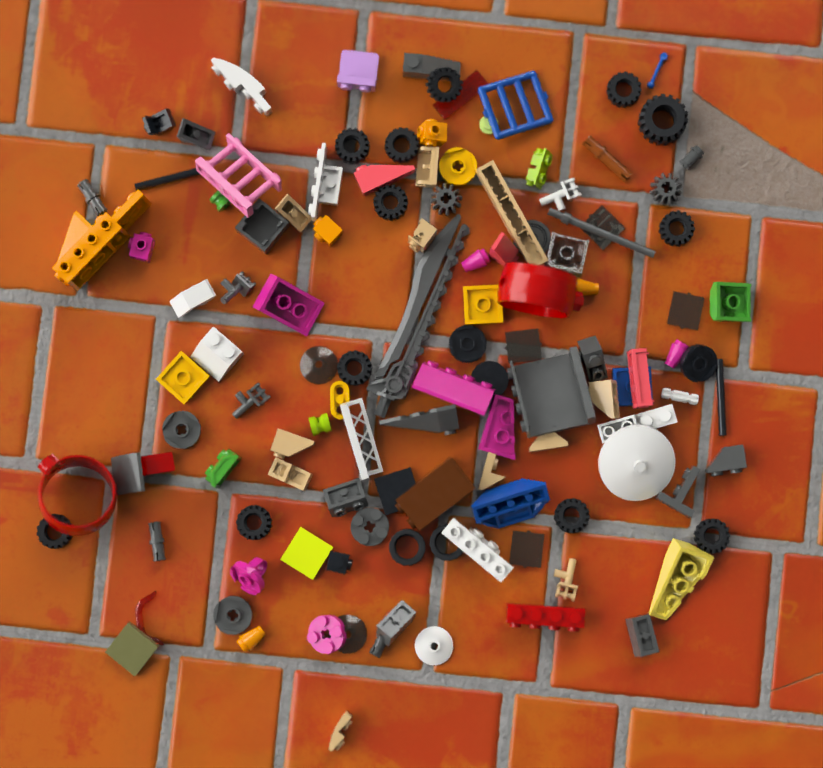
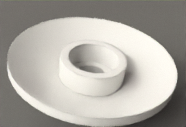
(436, 635)

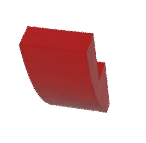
(157, 463)

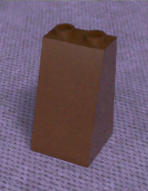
(434, 494)

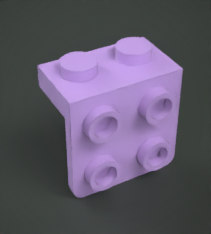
(358, 71)

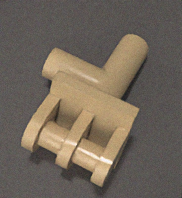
(567, 584)

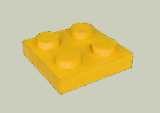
(482, 305)
(182, 377)

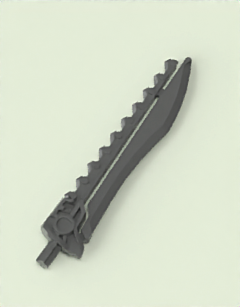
(401, 374)

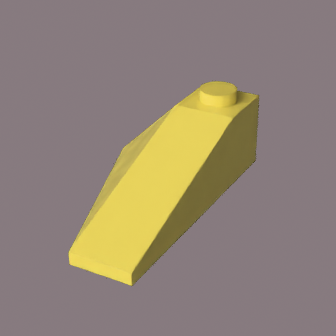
(680, 571)

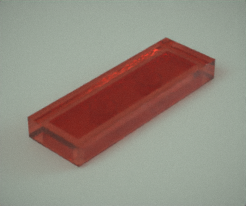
(469, 91)

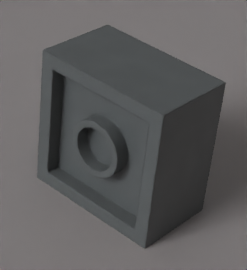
(263, 227)

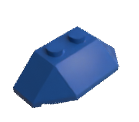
(510, 503)

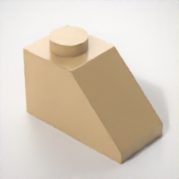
(605, 397)
(289, 444)

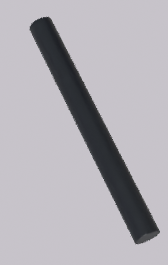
(166, 179)
(721, 398)

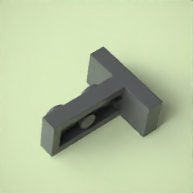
(680, 492)

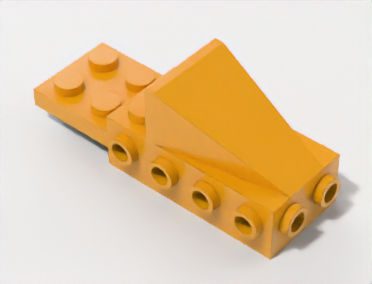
(85, 242)

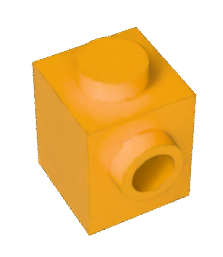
(326, 230)

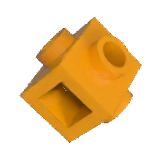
(432, 133)

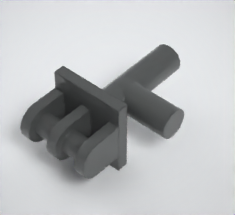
(240, 284)
(254, 398)

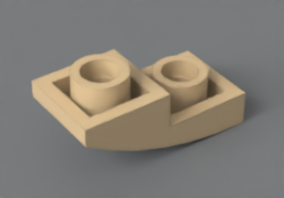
(337, 736)

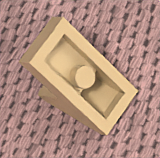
(293, 213)
(487, 477)

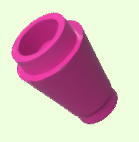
(476, 260)
(675, 353)

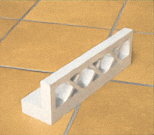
(354, 439)

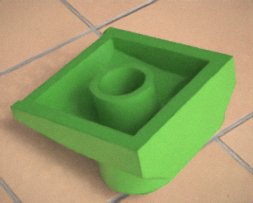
(730, 302)
(226, 463)

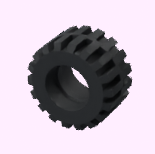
(666, 104)

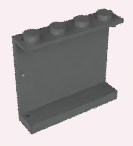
(552, 394)

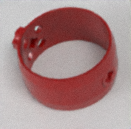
(538, 290)
(50, 467)

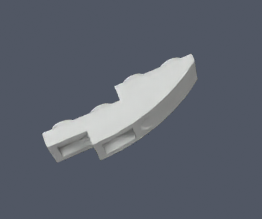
(237, 78)
(654, 418)

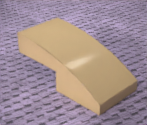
(290, 474)

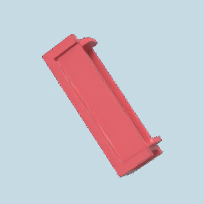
(639, 378)

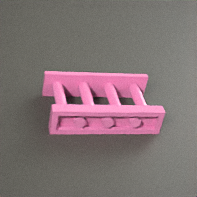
(232, 192)

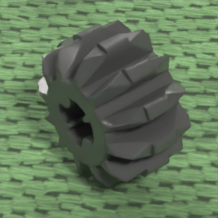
(672, 186)
(451, 203)

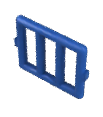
(514, 128)

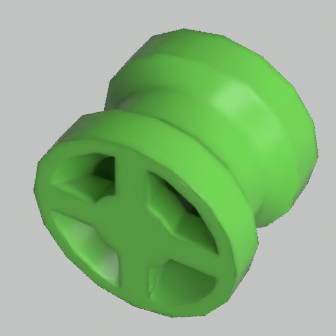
(220, 201)

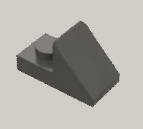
(195, 134)

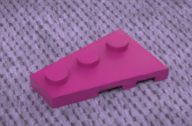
(499, 428)

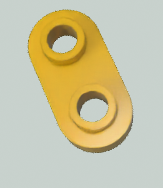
(336, 399)

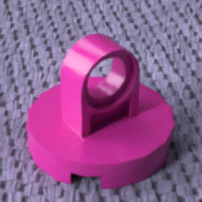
(250, 575)

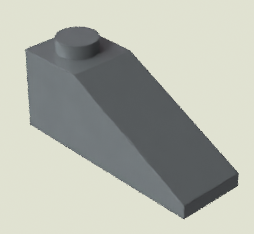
(422, 65)

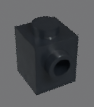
(339, 562)

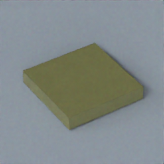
(132, 648)

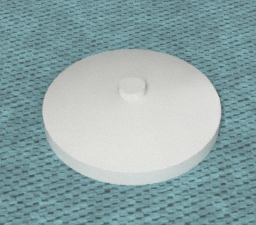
(636, 462)

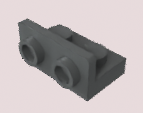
(345, 498)

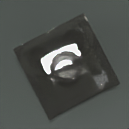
(567, 254)

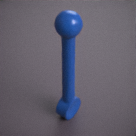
(663, 57)

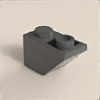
(592, 359)
(728, 458)

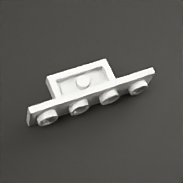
(327, 184)
(478, 548)

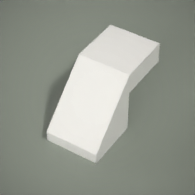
(192, 297)

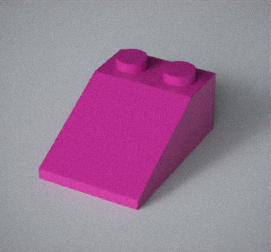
(288, 304)

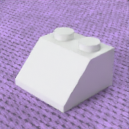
(216, 354)

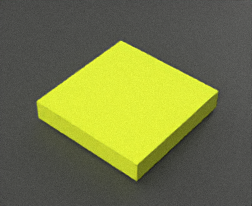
(306, 553)

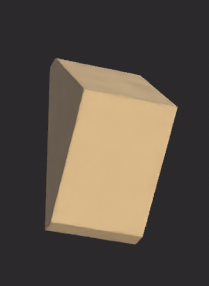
(547, 442)

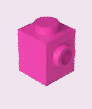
(141, 247)

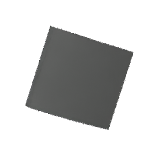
(128, 473)

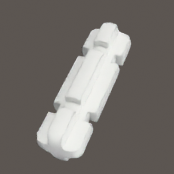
(679, 396)

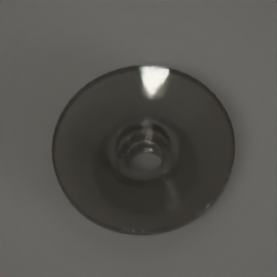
(318, 375)
(358, 633)

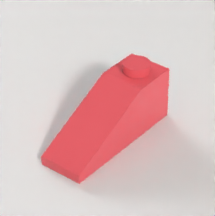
(373, 177)
(504, 250)

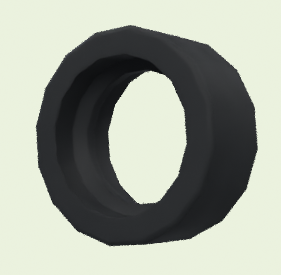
(433, 538)
(392, 547)

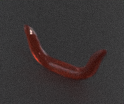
(139, 616)

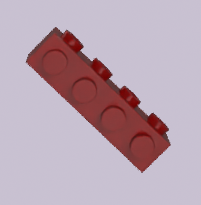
(545, 615)

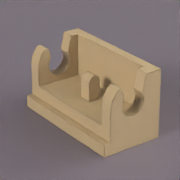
(427, 167)

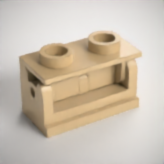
(423, 236)

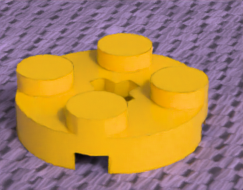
(448, 161)

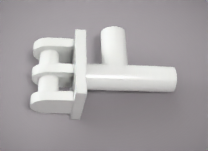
(557, 196)

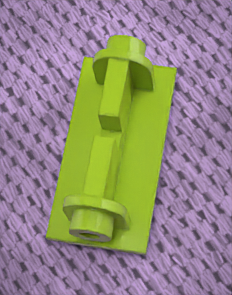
(542, 160)

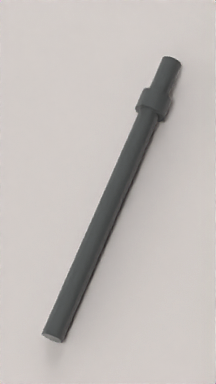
(567, 218)

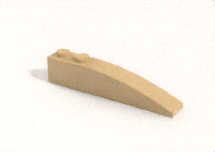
(510, 213)

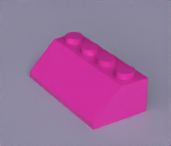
(454, 387)

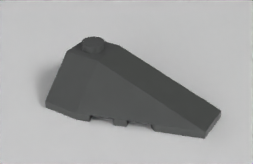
(435, 420)

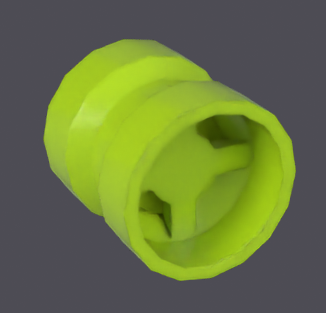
(320, 424)

